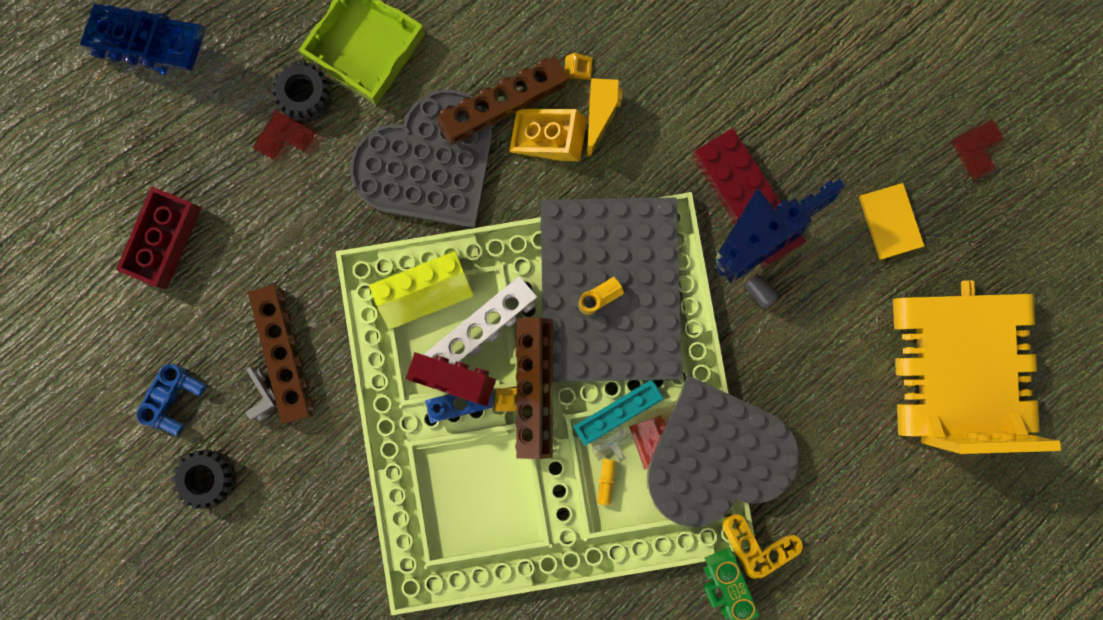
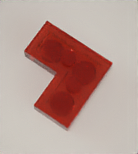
(281, 130)
(972, 148)

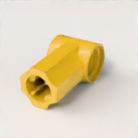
(601, 295)

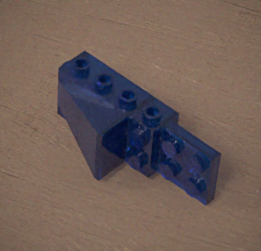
(142, 38)
(765, 231)

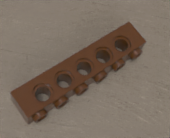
(456, 131)
(260, 300)
(541, 397)

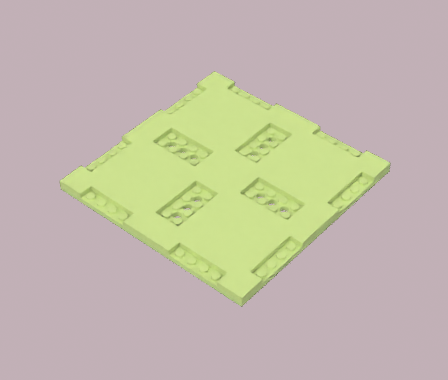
(452, 497)

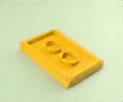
(891, 221)

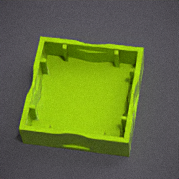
(363, 45)

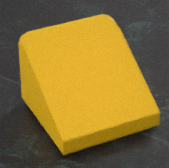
(578, 66)

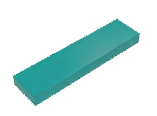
(618, 412)

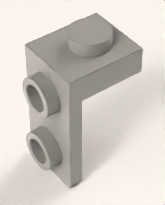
(263, 409)

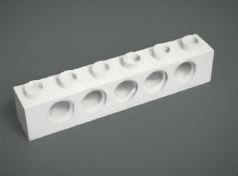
(516, 289)

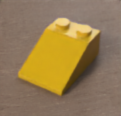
(603, 101)
(549, 133)

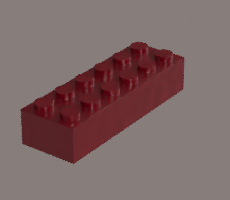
(735, 179)

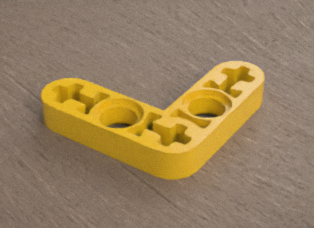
(755, 555)

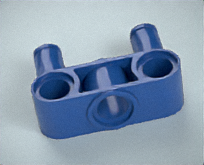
(163, 394)
(443, 407)

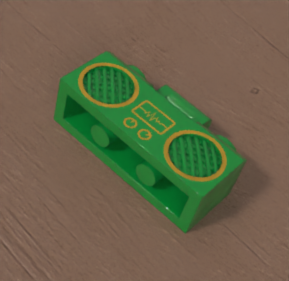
(727, 575)

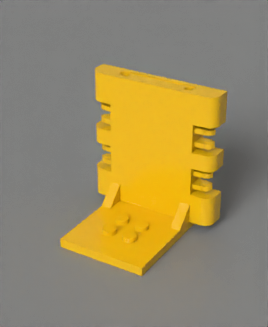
(969, 374)

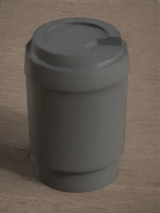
(761, 291)

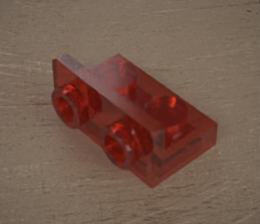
(646, 437)

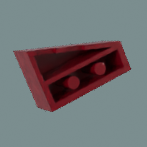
(451, 379)

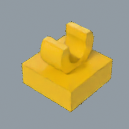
(506, 399)

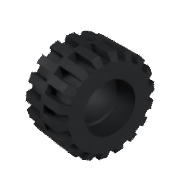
(290, 79)
(185, 479)

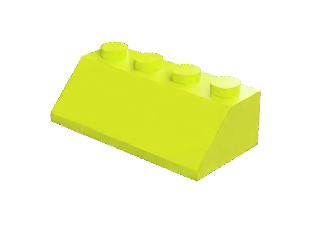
(421, 290)

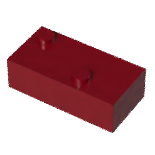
(158, 238)

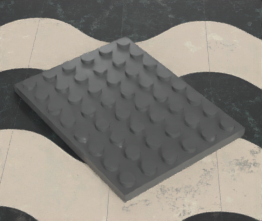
(586, 246)

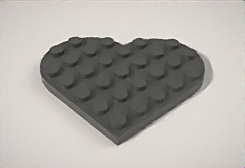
(417, 172)
(718, 454)

